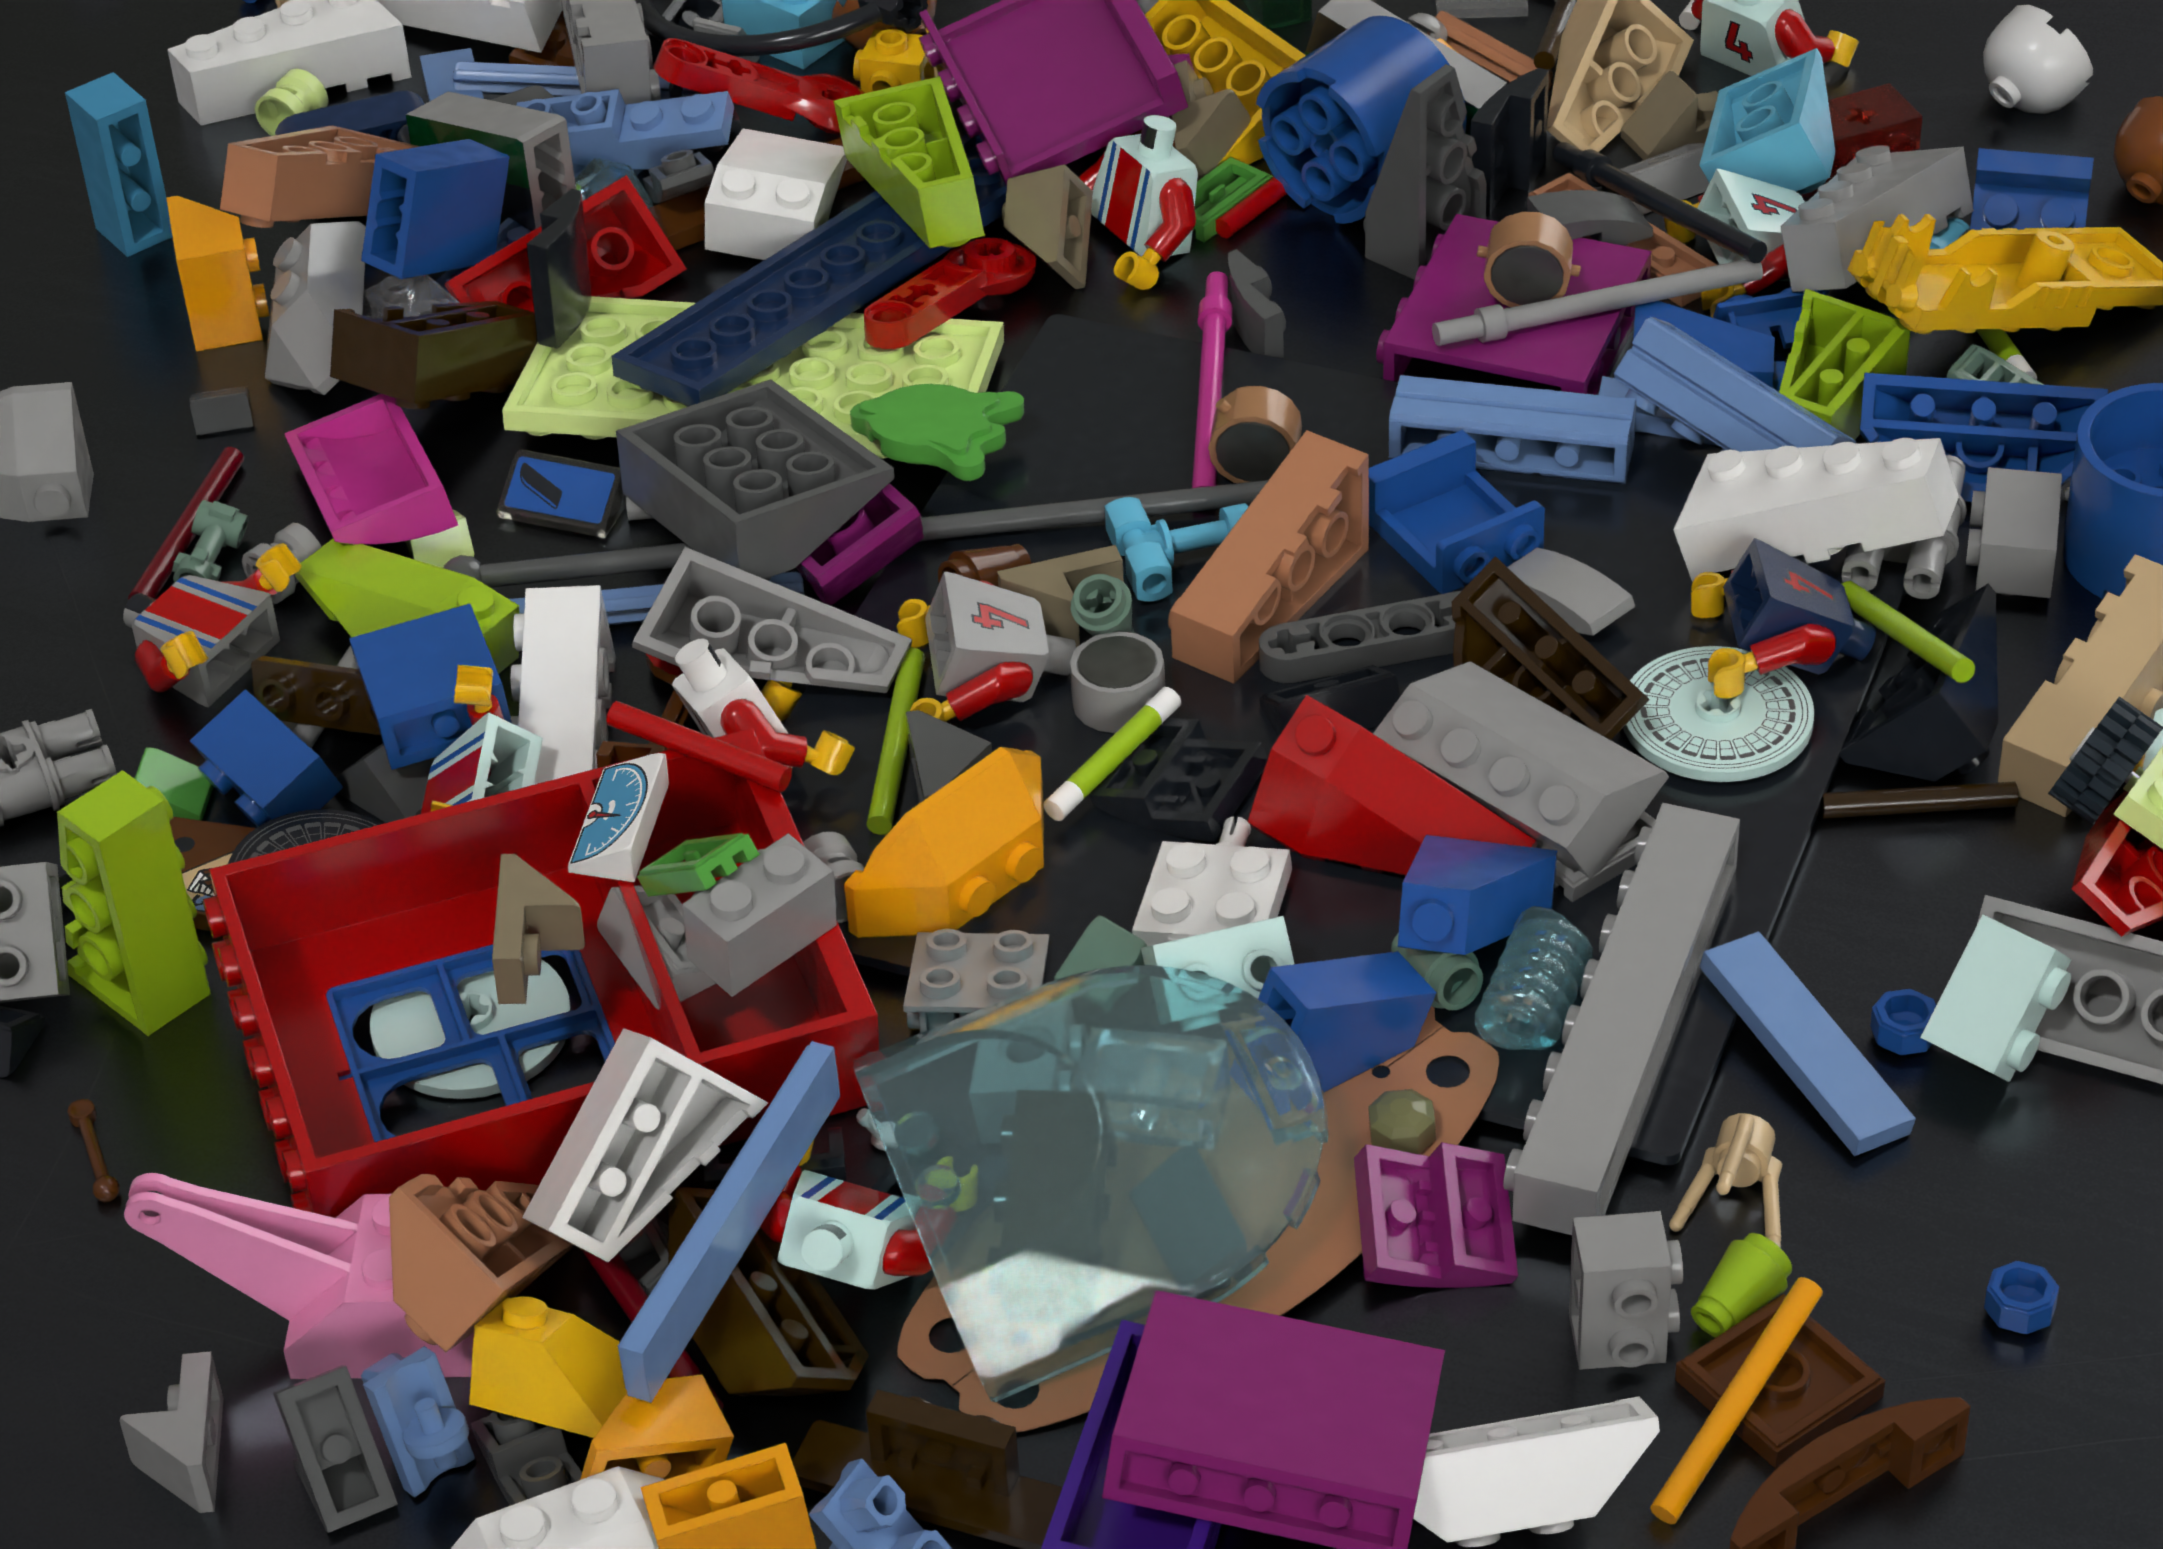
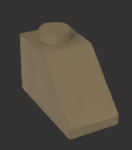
(1052, 219)

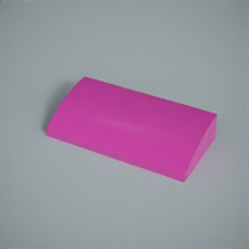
(371, 475)

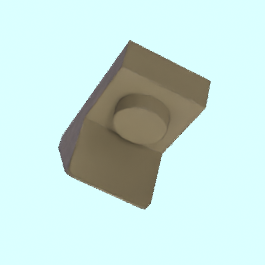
(1669, 118)
(1209, 123)
(1054, 584)
(529, 919)

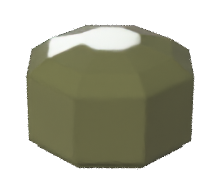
(1402, 1121)

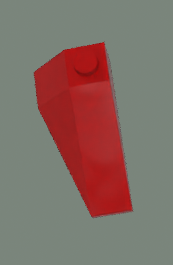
(623, 246)
(1358, 799)
(2120, 873)

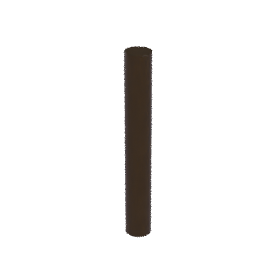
(1551, 39)
(1919, 800)

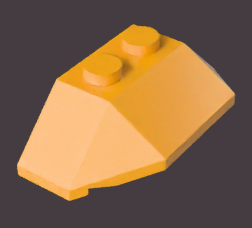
(954, 851)

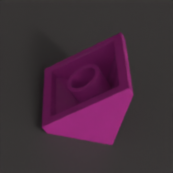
(863, 545)

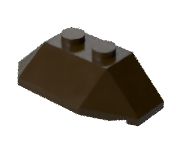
(1534, 649)
(770, 1322)

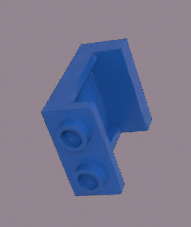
(1447, 514)
(413, 677)

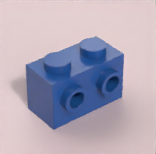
(262, 762)

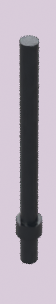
(1599, 171)

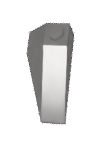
(43, 454)

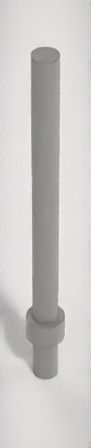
(1494, 322)

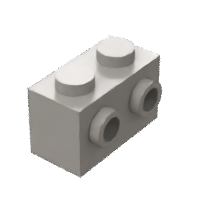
(2017, 531)
(760, 914)
(31, 933)
(1623, 1289)

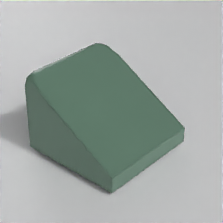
(1102, 946)

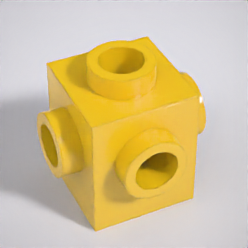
(891, 60)

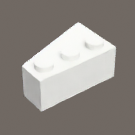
(635, 1143)

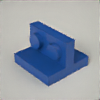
(2030, 190)

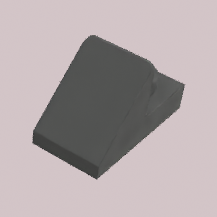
(334, 1449)

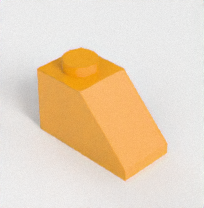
(664, 1437)
(732, 1505)

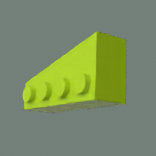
(130, 904)

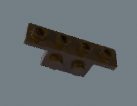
(313, 694)
(947, 1463)

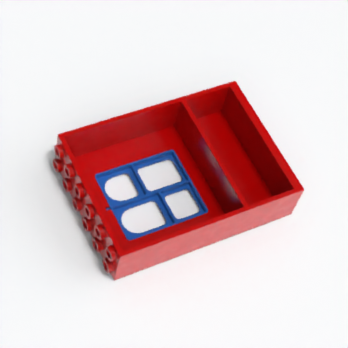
(414, 910)

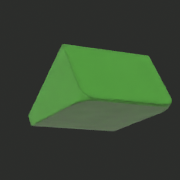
(177, 780)

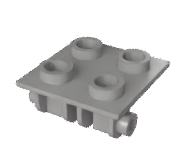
(968, 971)

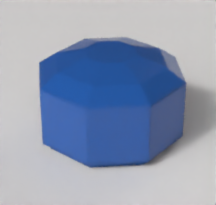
(1900, 1021)
(2021, 1297)

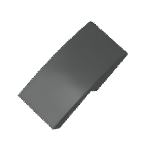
(678, 175)
(1594, 214)
(1254, 315)
(524, 1456)

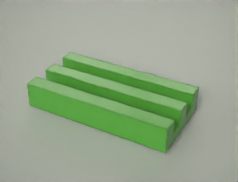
(1224, 198)
(703, 861)

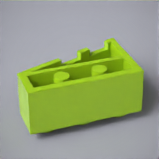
(1833, 351)

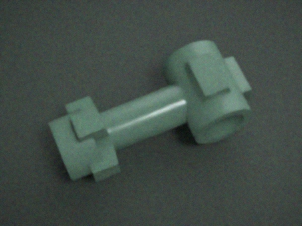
(218, 528)

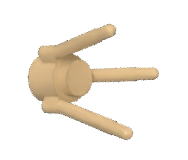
(1740, 1160)

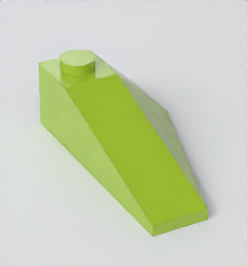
(381, 589)

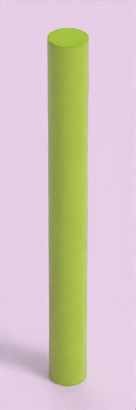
(1909, 633)
(895, 744)

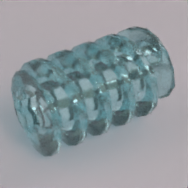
(1534, 982)

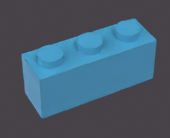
(119, 163)

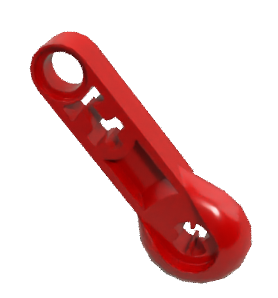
(754, 83)
(947, 289)

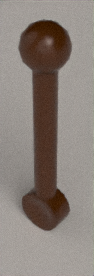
(83, 1115)

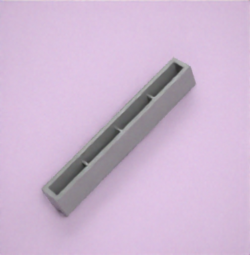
(1625, 1020)

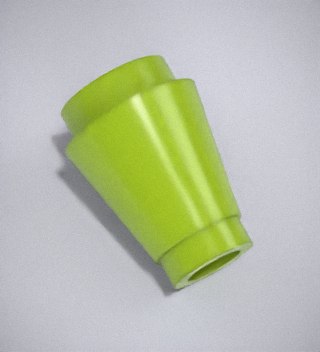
(1743, 1282)

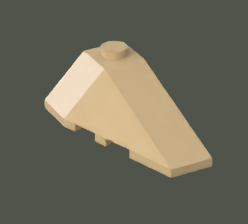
(1608, 67)

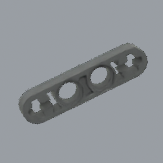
(1369, 625)

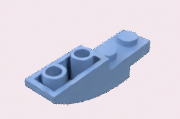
(639, 132)

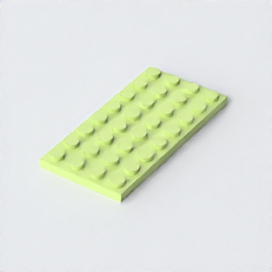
(831, 373)

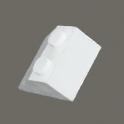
(770, 193)

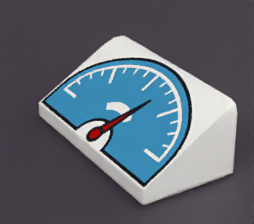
(621, 819)

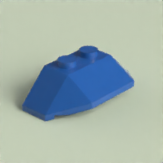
(1979, 421)

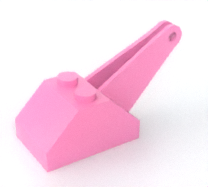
(306, 1266)

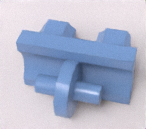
(417, 1417)
(870, 1514)

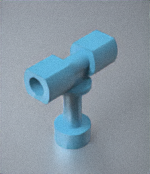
(1151, 548)

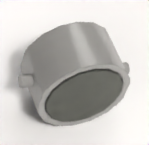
(1114, 678)

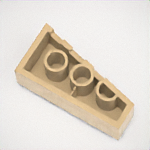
(2116, 661)

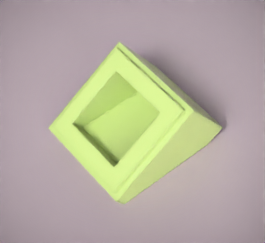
(443, 546)

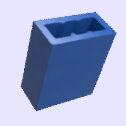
(434, 208)

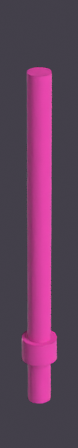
(1214, 320)

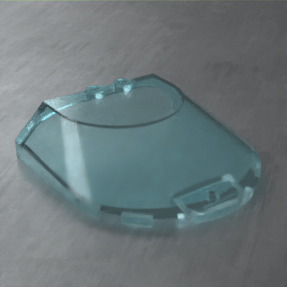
(1096, 1153)

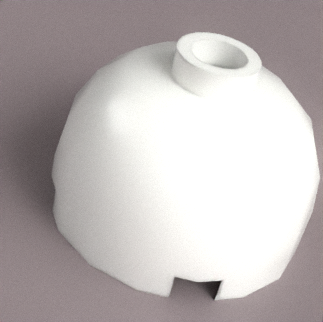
(2033, 63)

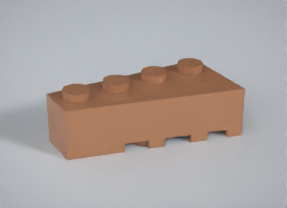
(1276, 558)

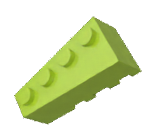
(914, 159)

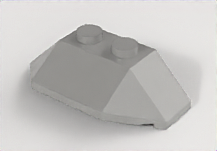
(312, 279)

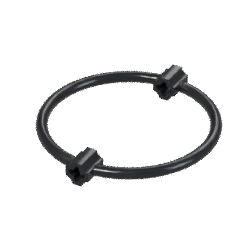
(895, 13)

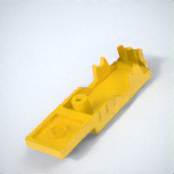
(2005, 276)

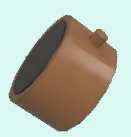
(1528, 259)
(1253, 433)

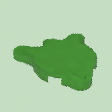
(939, 425)

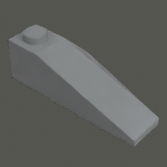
(768, 628)

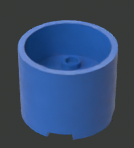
(1338, 112)
(2116, 488)

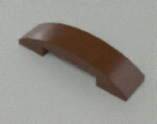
(1901, 1439)

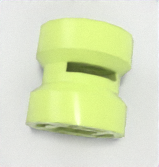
(294, 93)

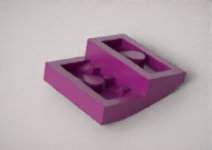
(1435, 1217)

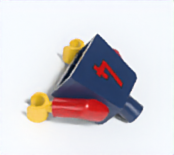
(1780, 615)

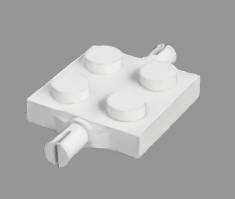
(1212, 886)

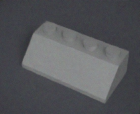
(1524, 762)
(2113, 996)

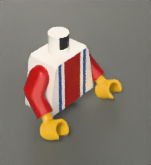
(728, 701)

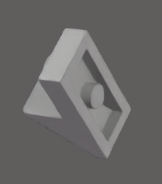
(182, 1444)

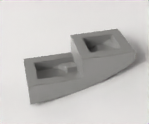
(1573, 590)

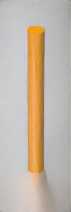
(1736, 1400)

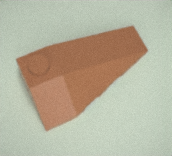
(463, 1253)

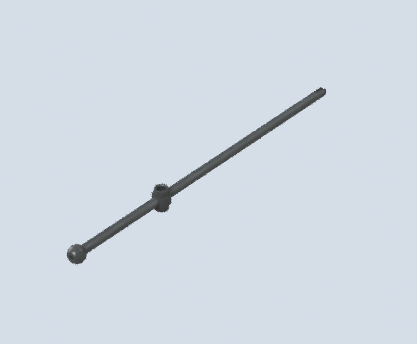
(933, 529)

